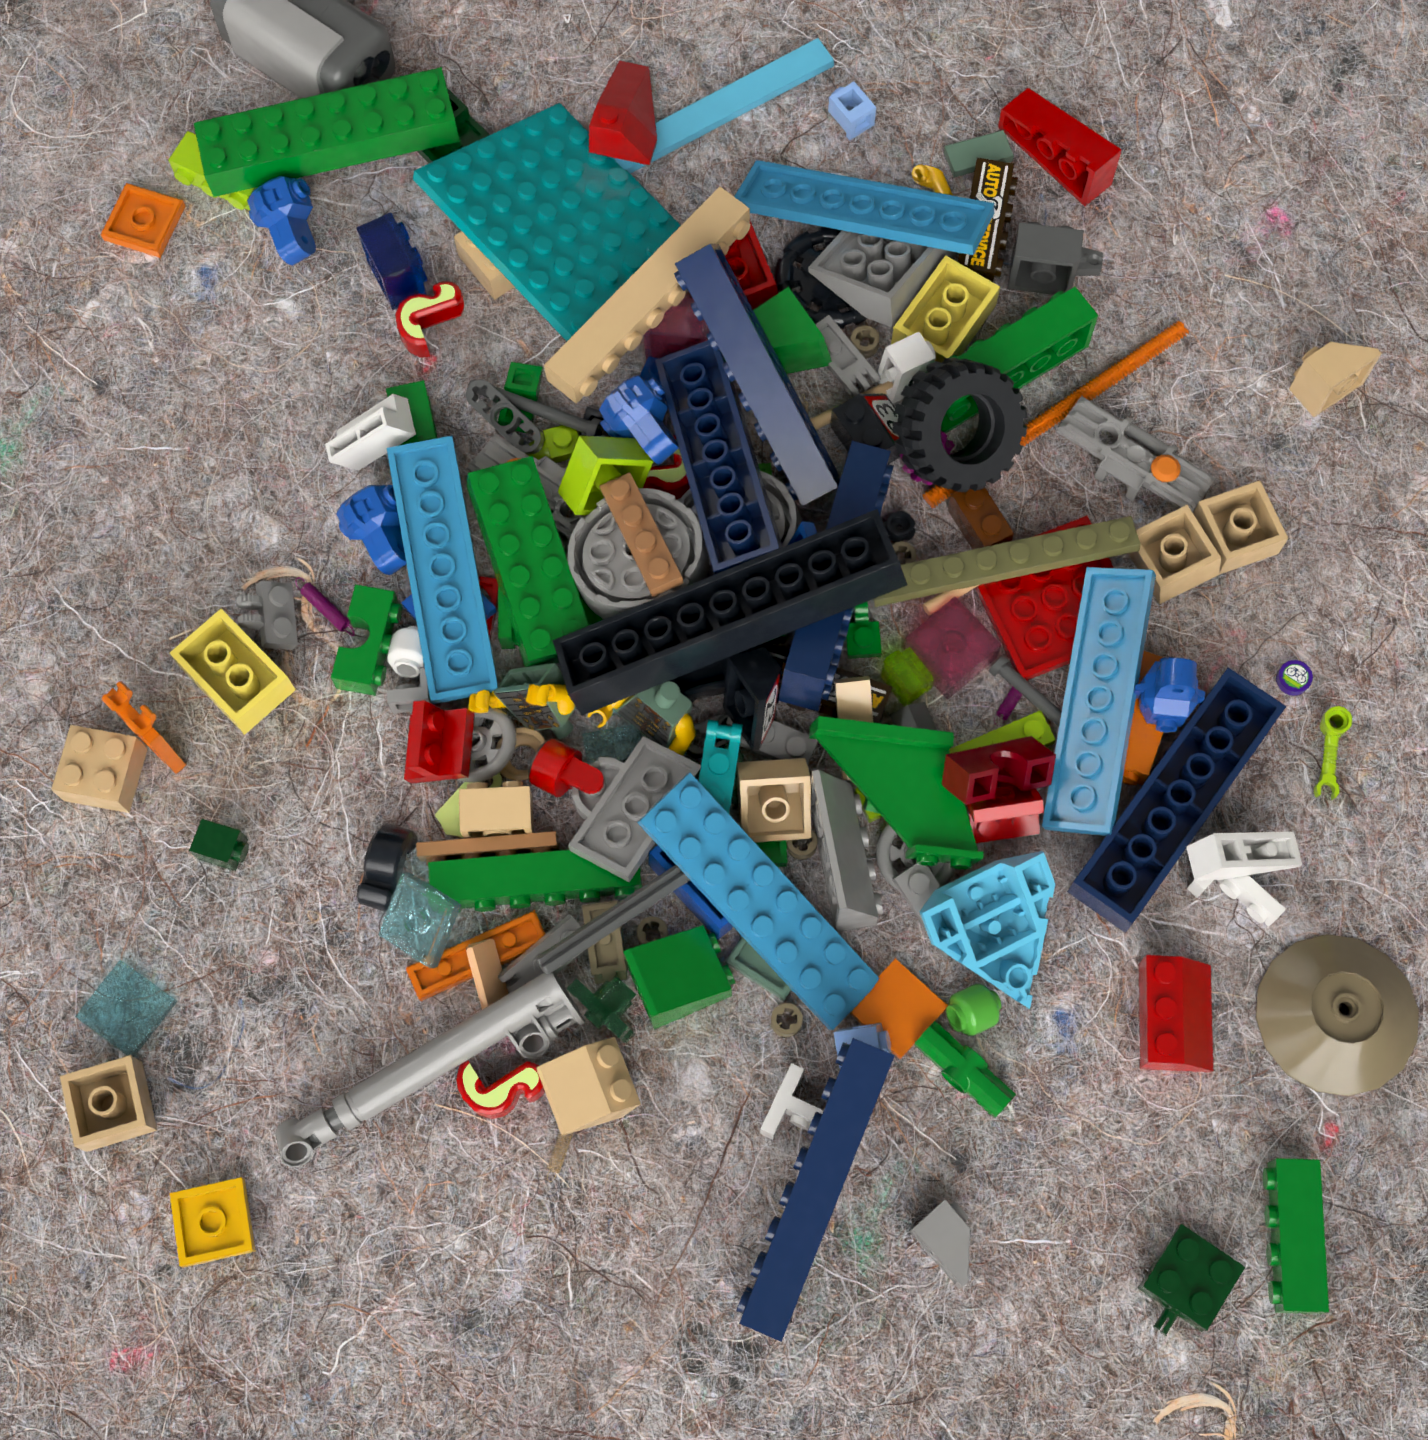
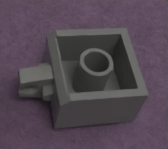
(1050, 258)

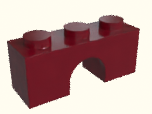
(975, 772)

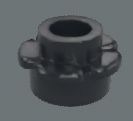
(903, 519)

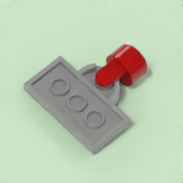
(611, 797)

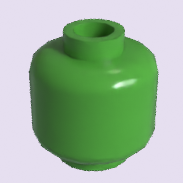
(973, 1009)

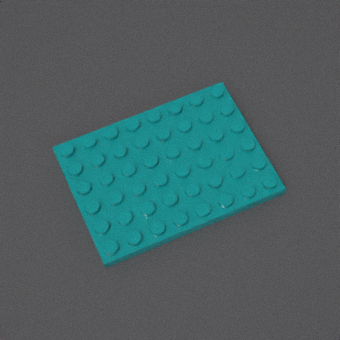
(550, 213)

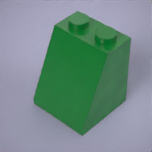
(792, 333)
(679, 975)

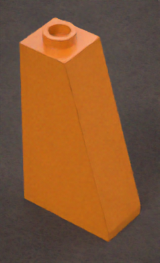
(1143, 737)

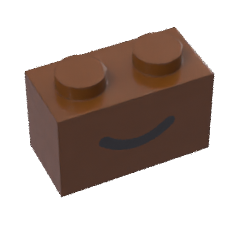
(979, 518)

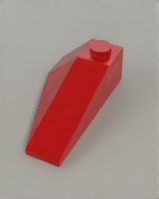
(625, 116)

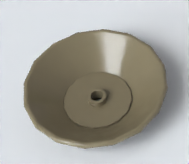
(1309, 1034)

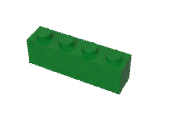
(1296, 1236)

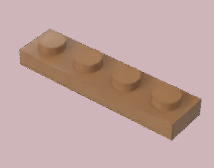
(641, 534)
(487, 846)

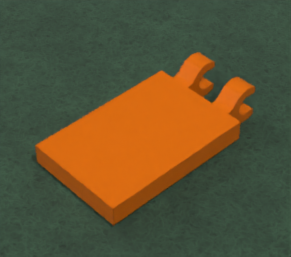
(142, 725)

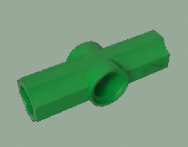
(964, 1069)

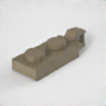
(606, 955)

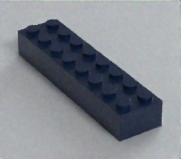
(758, 373)
(718, 457)
(819, 646)
(1176, 800)
(816, 1190)

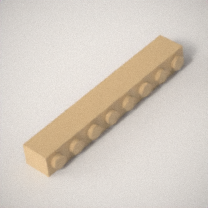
(643, 298)

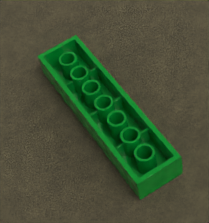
(326, 131)

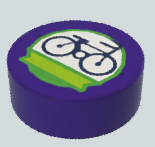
(1294, 677)

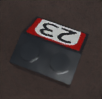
(866, 421)
(752, 693)

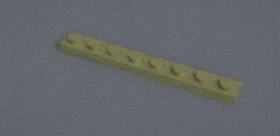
(1015, 559)

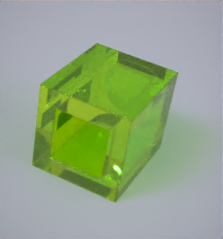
(906, 675)

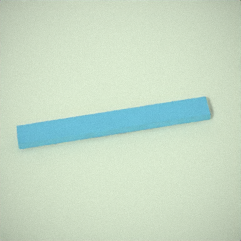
(737, 99)

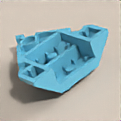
(995, 921)

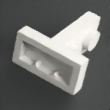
(1259, 902)
(786, 1103)

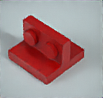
(438, 743)
(1007, 815)

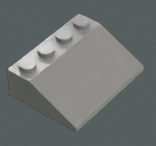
(876, 273)
(843, 853)

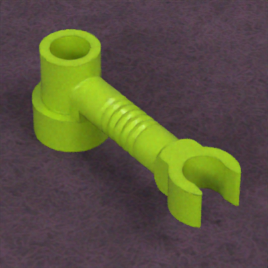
(1343, 721)

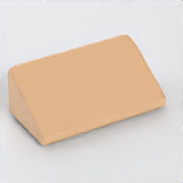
(485, 971)

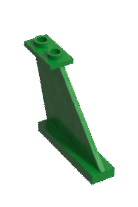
(902, 779)

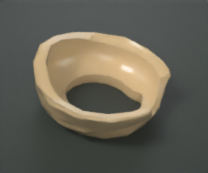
(524, 737)

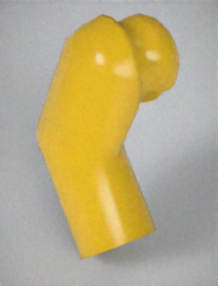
(931, 178)

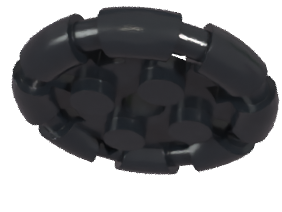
(812, 290)

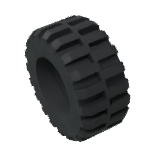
(997, 431)

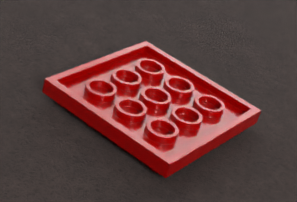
(1038, 612)

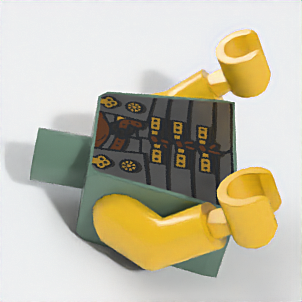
(534, 696)
(658, 714)

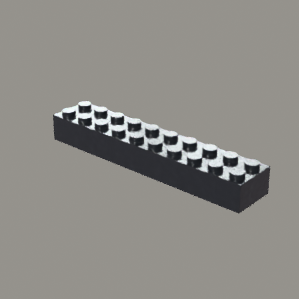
(729, 612)

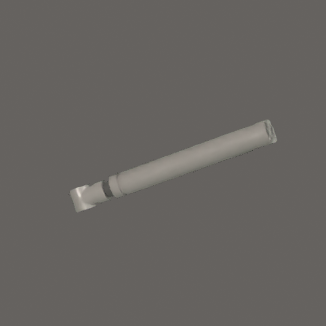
(527, 1016)

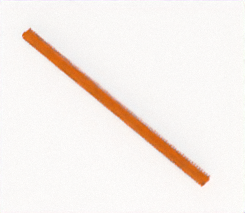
(1088, 391)

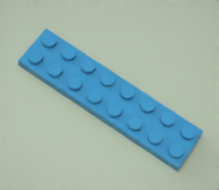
(866, 207)
(442, 569)
(1099, 701)
(759, 901)

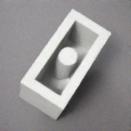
(903, 361)

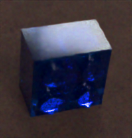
(392, 259)

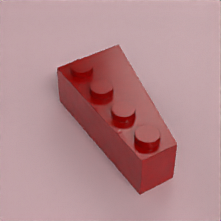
(1061, 145)

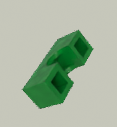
(363, 667)

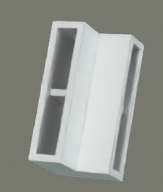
(372, 433)

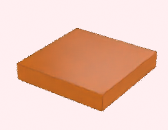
(143, 220)
(901, 1005)

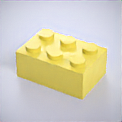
(948, 309)
(232, 671)

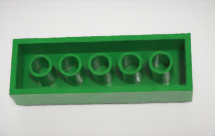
(1030, 346)
(526, 557)

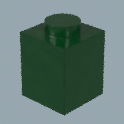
(219, 845)

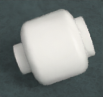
(406, 652)

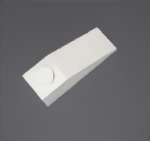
(1242, 854)

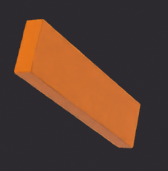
(454, 968)

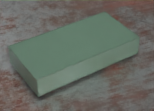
(963, 154)
(753, 966)

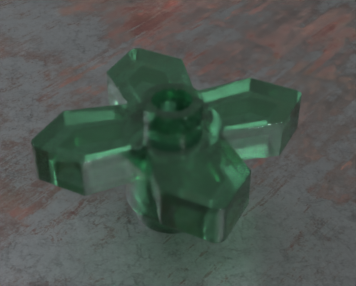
(606, 1005)

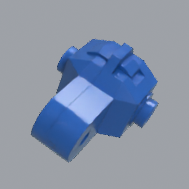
(284, 209)
(638, 412)
(374, 519)
(1169, 693)

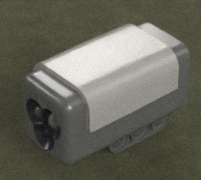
(307, 43)

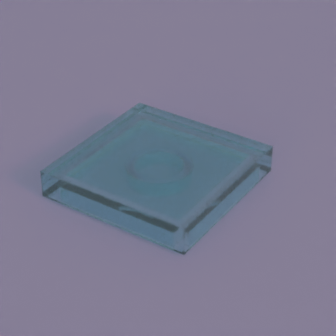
(419, 919)
(126, 1009)

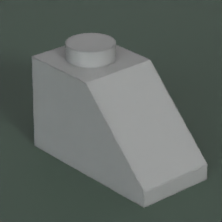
(946, 1240)

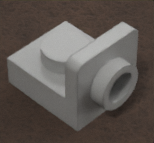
(402, 698)

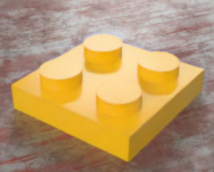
(212, 1222)

